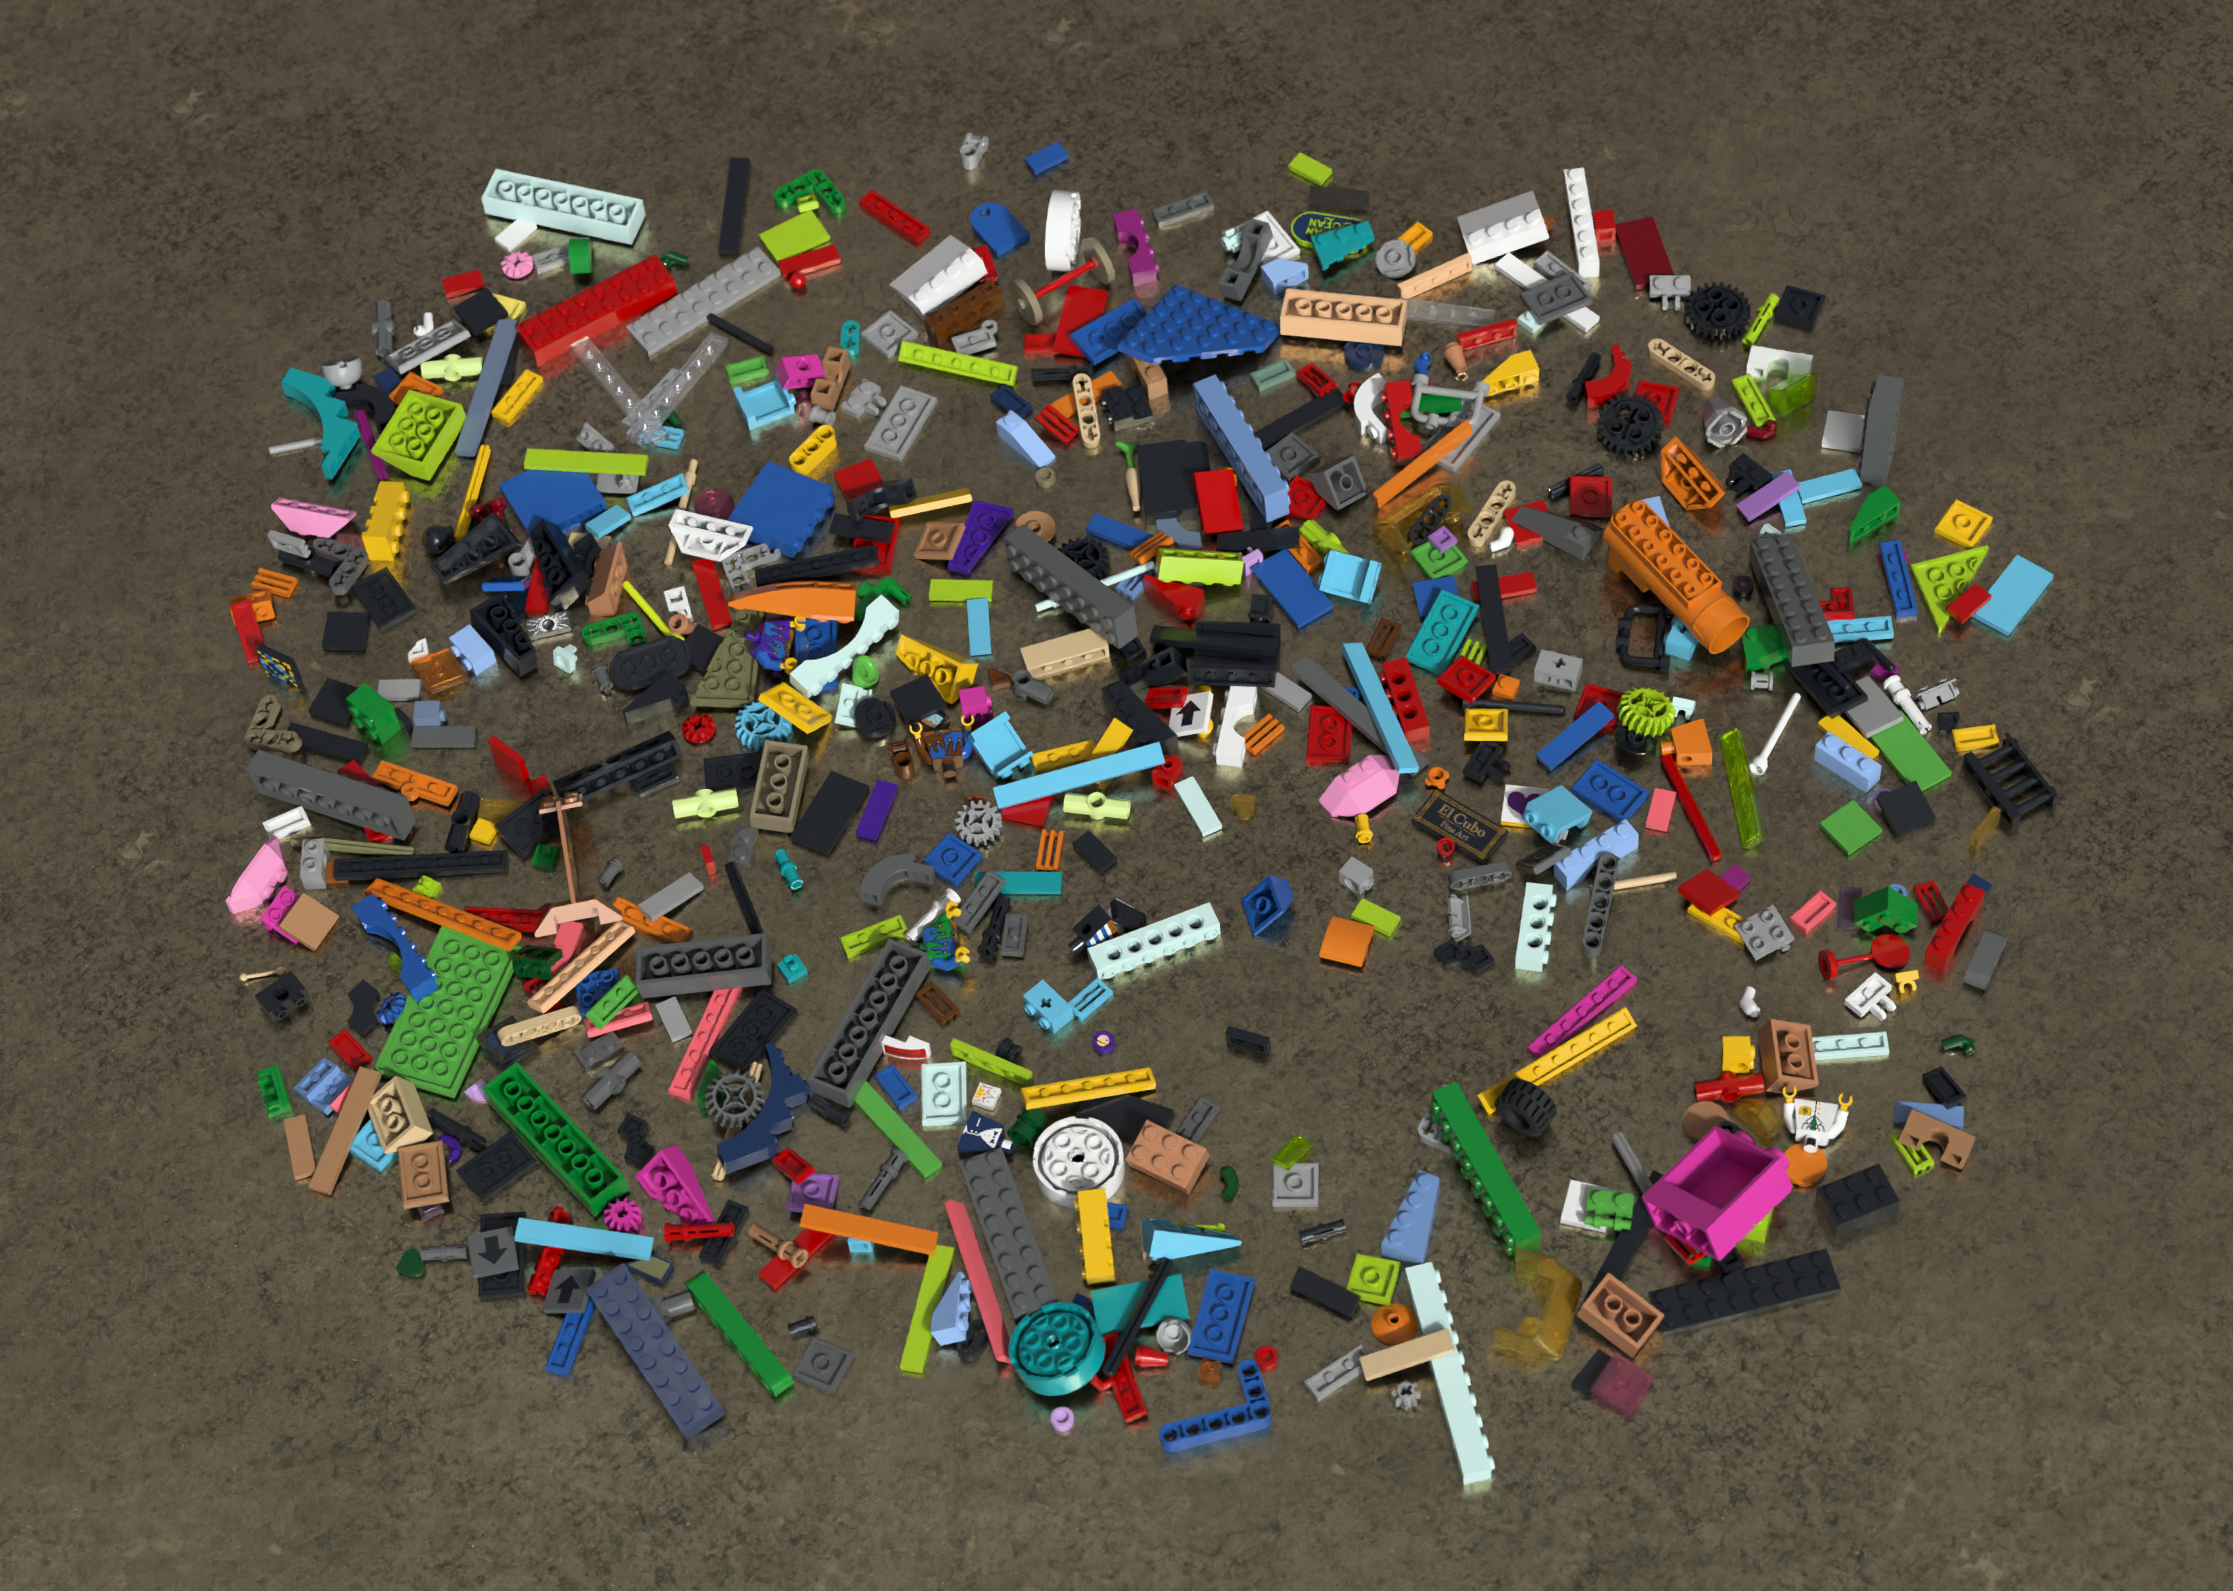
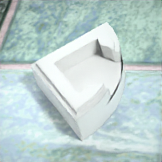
(418, 651)

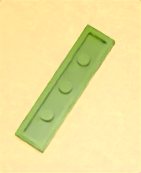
(991, 1063)

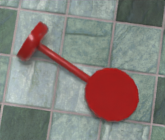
(1885, 949)

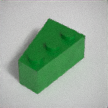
(1761, 648)

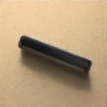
(1563, 486)

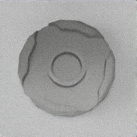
(1395, 259)

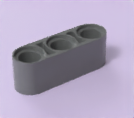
(1985, 959)

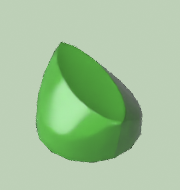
(864, 672)

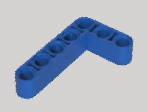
(1223, 1417)

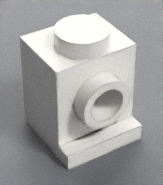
(677, 601)

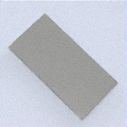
(427, 346)
(900, 423)
(1456, 457)

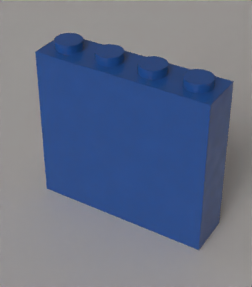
(554, 496)
(783, 508)

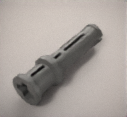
(888, 1171)

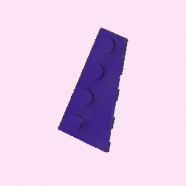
(982, 527)

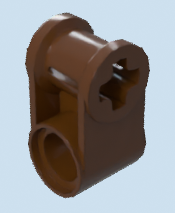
(902, 758)

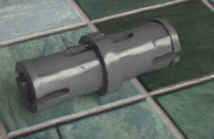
(444, 1252)

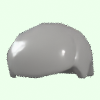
(1174, 1335)

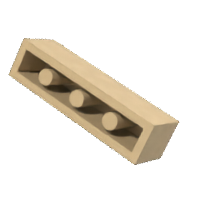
(1064, 652)

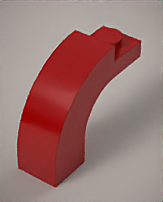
(1600, 391)

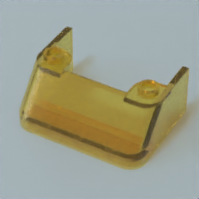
(1394, 526)
(1550, 1334)

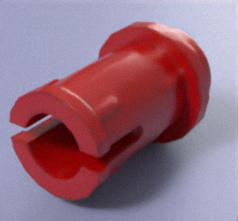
(1351, 391)

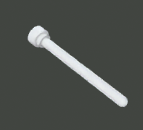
(1759, 763)

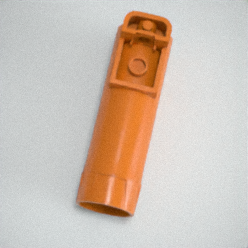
(1663, 563)

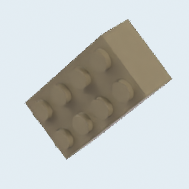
(779, 786)

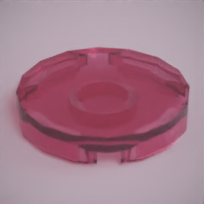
(714, 503)

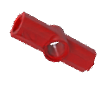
(1728, 1087)

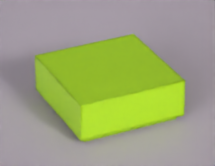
(807, 203)

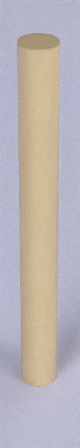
(1639, 881)

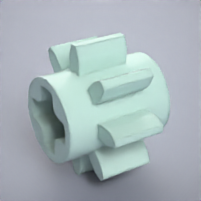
(1231, 240)

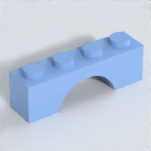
(1617, 840)

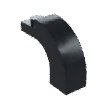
(370, 399)
(880, 496)

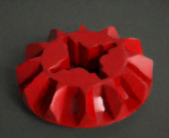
(702, 734)

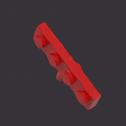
(1123, 1384)

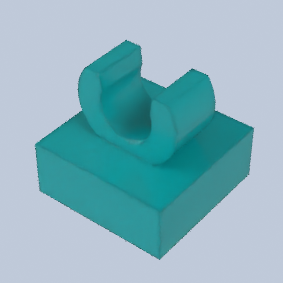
(792, 968)

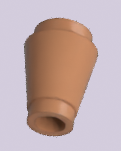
(1454, 355)
(681, 624)

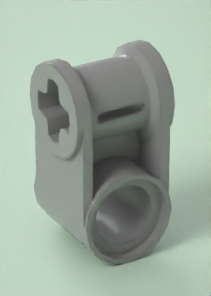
(973, 150)

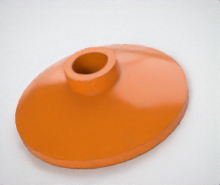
(1394, 1333)

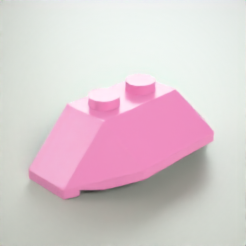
(311, 517)
(1361, 787)
(259, 878)

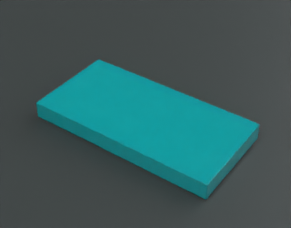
(1442, 632)
(1116, 1304)

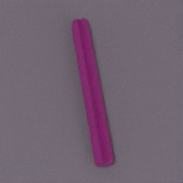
(369, 441)

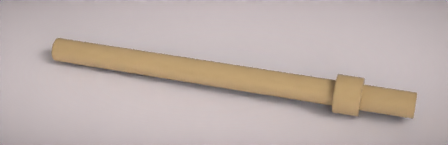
(690, 477)

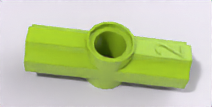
(1320, 539)

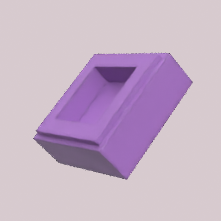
(1442, 539)

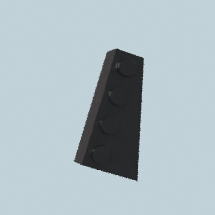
(478, 548)
(560, 565)
(504, 633)
(1133, 712)

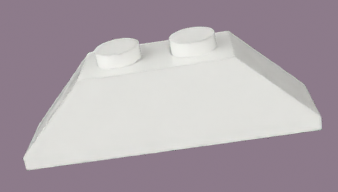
(708, 535)

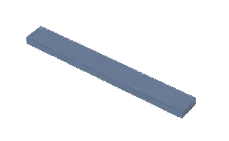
(486, 388)

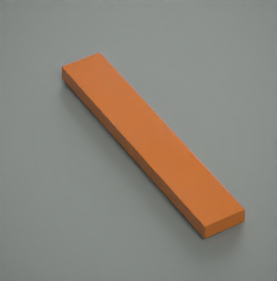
(1422, 463)
(868, 1229)

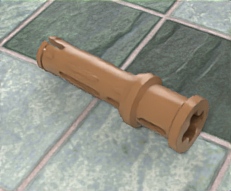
(785, 1248)

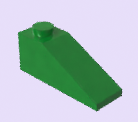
(1877, 509)

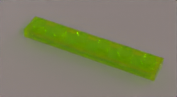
(1742, 788)

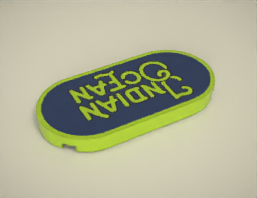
(1315, 223)

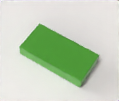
(747, 370)

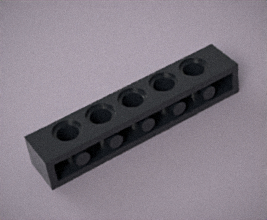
(620, 767)

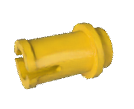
(1363, 832)

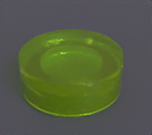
(394, 962)

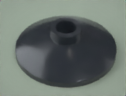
(1634, 743)

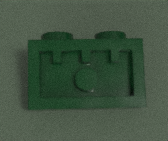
(536, 961)

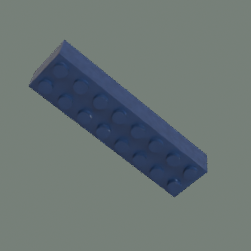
(655, 1351)

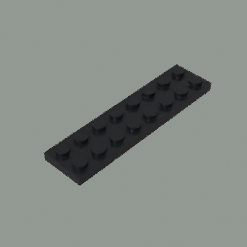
(1745, 1292)

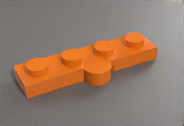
(414, 784)

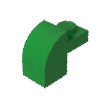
(580, 255)

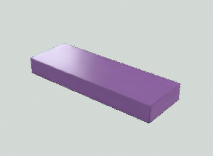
(1768, 496)

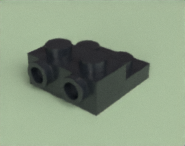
(1126, 407)

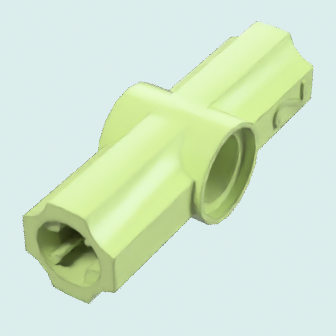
(452, 367)
(705, 803)
(1108, 806)

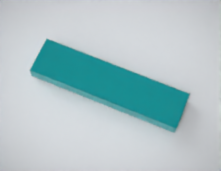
(1028, 882)

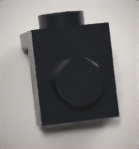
(1261, 608)

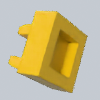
(1905, 977)

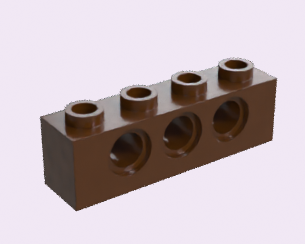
(964, 312)

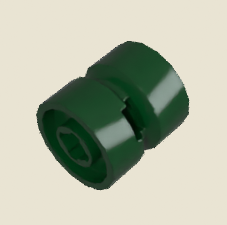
(1027, 1126)

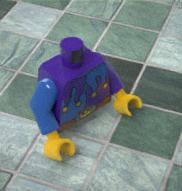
(773, 643)

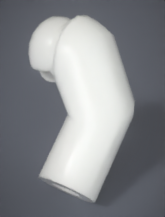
(427, 326)
(1504, 539)
(1747, 1004)

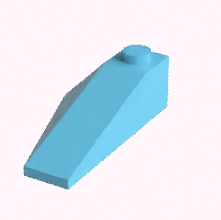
(1170, 1241)

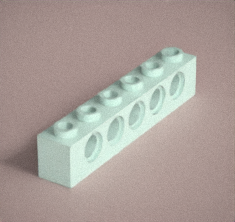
(1161, 932)

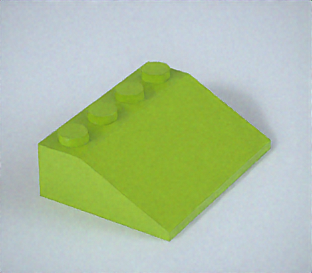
(420, 434)

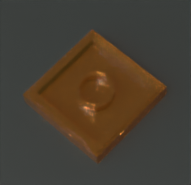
(439, 671)

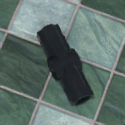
(314, 563)
(464, 813)

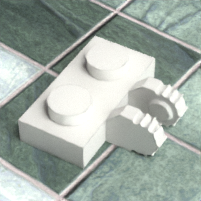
(1868, 995)

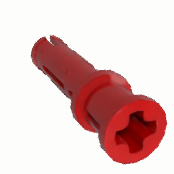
(688, 1231)

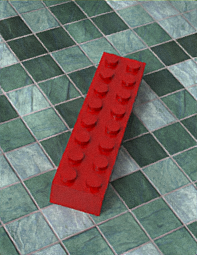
(596, 309)

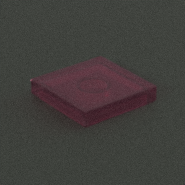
(1622, 1384)

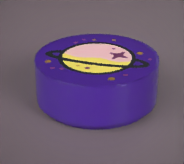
(1103, 1042)

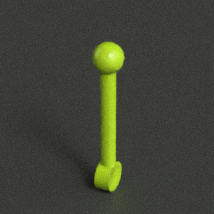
(1220, 1227)

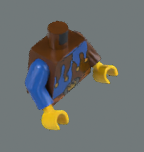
(945, 747)

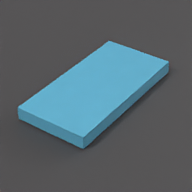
(2013, 595)

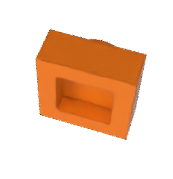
(1506, 687)

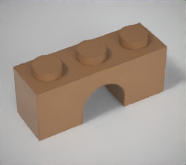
(1151, 377)
(827, 390)
(1954, 1142)

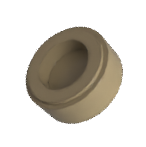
(1045, 477)

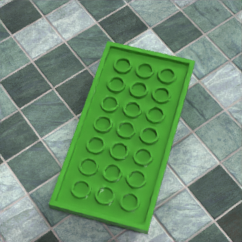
(438, 1034)

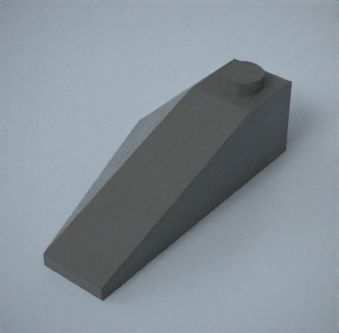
(1563, 531)

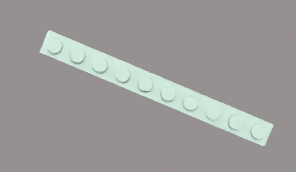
(1449, 1376)

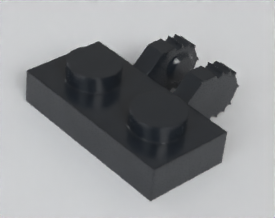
(1749, 473)
(1482, 761)

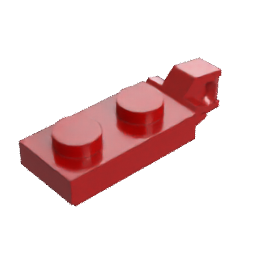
(984, 254)

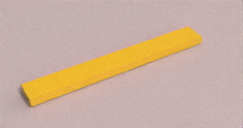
(1563, 1055)

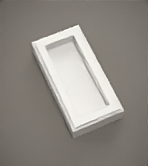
(515, 234)
(287, 823)

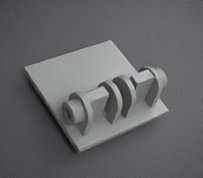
(618, 483)
(1765, 932)

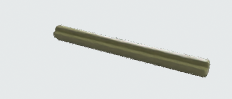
(356, 846)

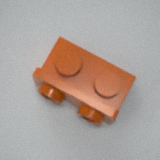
(261, 604)

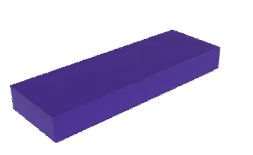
(876, 810)

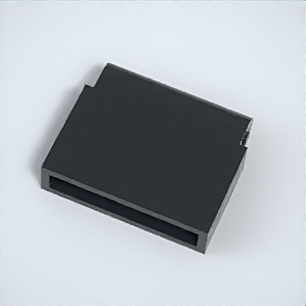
(1168, 479)

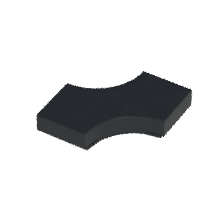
(586, 551)
(1453, 954)
(363, 999)
(638, 1149)

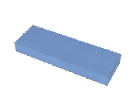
(1952, 1116)

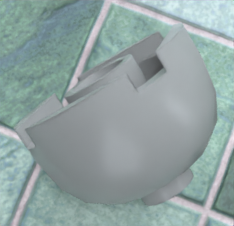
(342, 371)

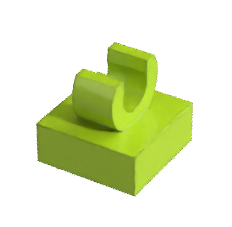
(427, 887)

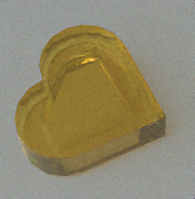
(1244, 805)

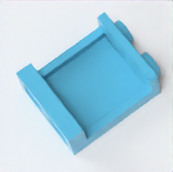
(764, 403)
(1349, 576)
(1000, 747)
(1556, 813)

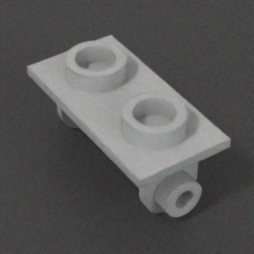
(594, 440)
(1943, 689)
(1460, 919)

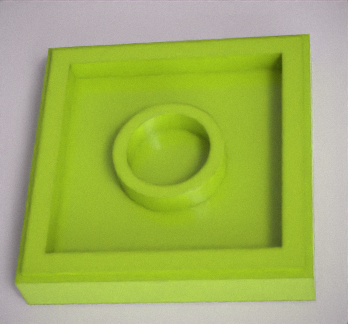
(1373, 1278)

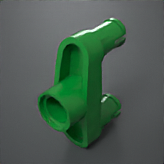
(869, 593)

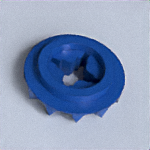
(391, 1008)

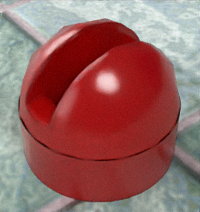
(797, 280)
(1449, 846)

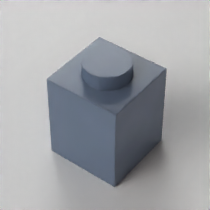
(429, 713)

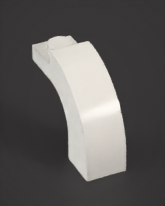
(1365, 402)

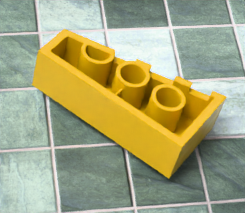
(386, 521)

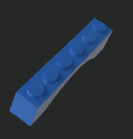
(377, 921)

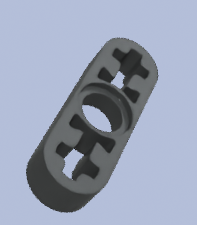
(1479, 875)

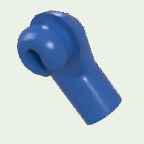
(1422, 363)

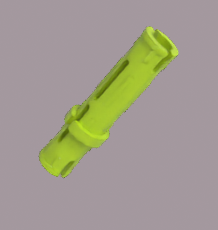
(1769, 303)

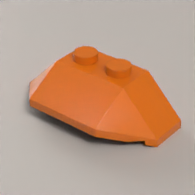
(1689, 477)

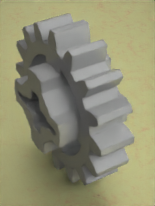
(977, 827)

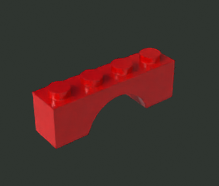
(1397, 399)
(1948, 934)

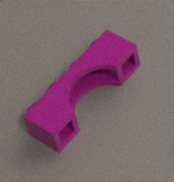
(1129, 230)

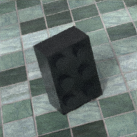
(1857, 1200)

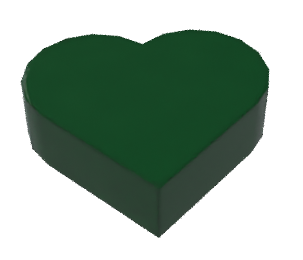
(411, 1264)

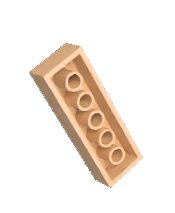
(1343, 317)

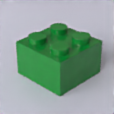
(373, 713)

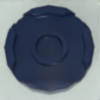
(1363, 355)

